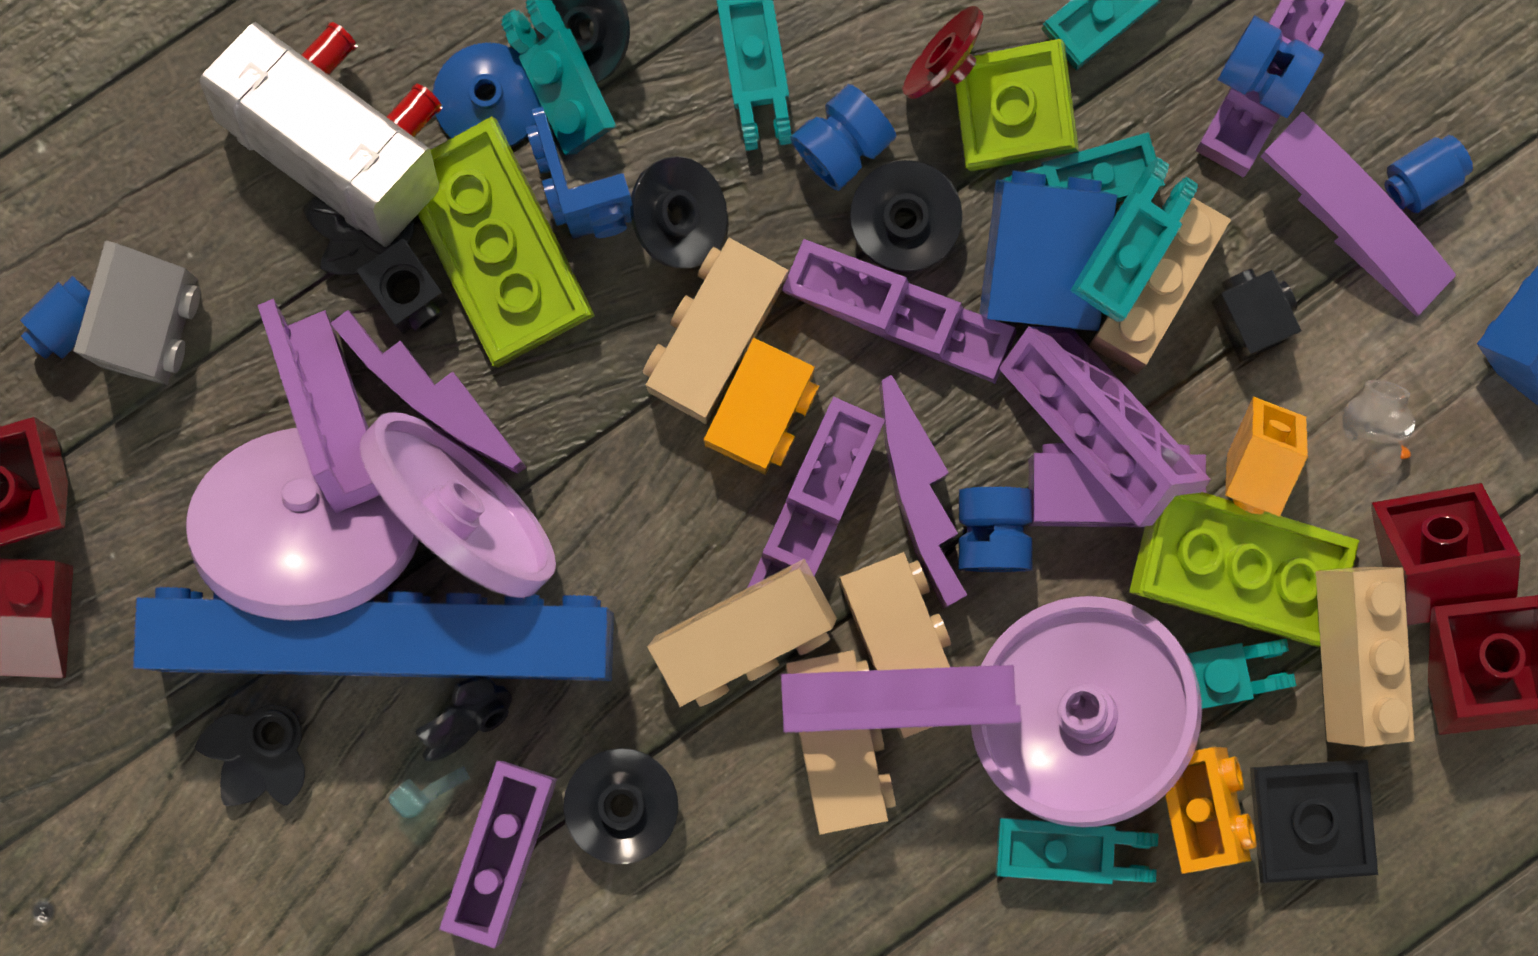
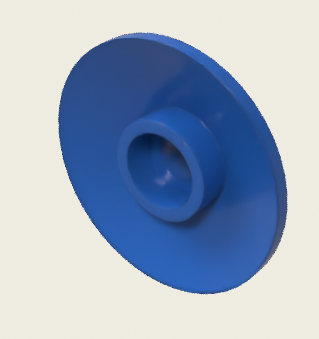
(482, 65)

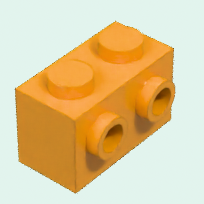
(1208, 814)

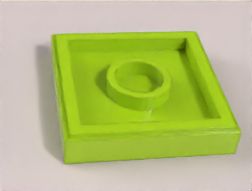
(1017, 106)

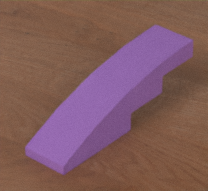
(1242, 122)
(1360, 214)
(899, 310)
(442, 404)
(914, 471)
(821, 489)

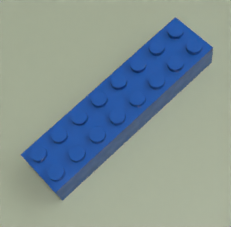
(380, 639)

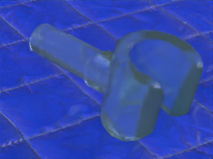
(411, 801)

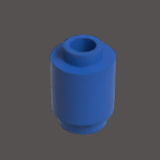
(1428, 173)
(56, 319)

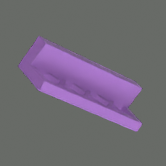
(321, 404)
(1101, 422)
(899, 698)

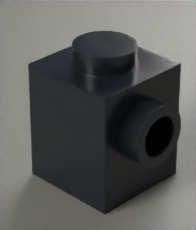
(1256, 312)

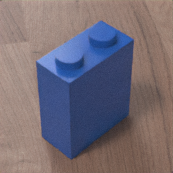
(1040, 247)

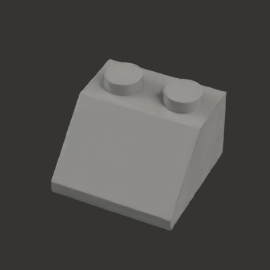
(137, 314)

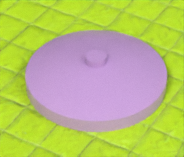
(457, 505)
(277, 545)
(1102, 712)

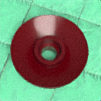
(946, 55)

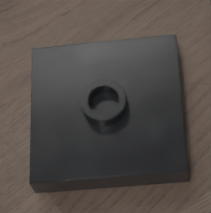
(1314, 821)

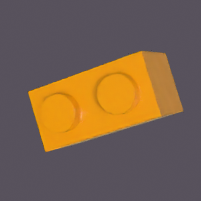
(760, 407)
(1266, 457)

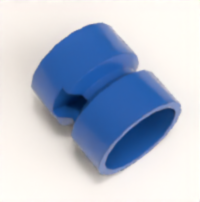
(1252, 57)
(851, 130)
(995, 529)

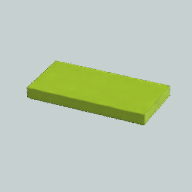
(499, 246)
(1239, 565)

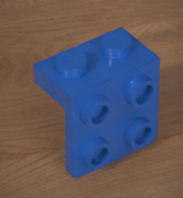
(587, 209)

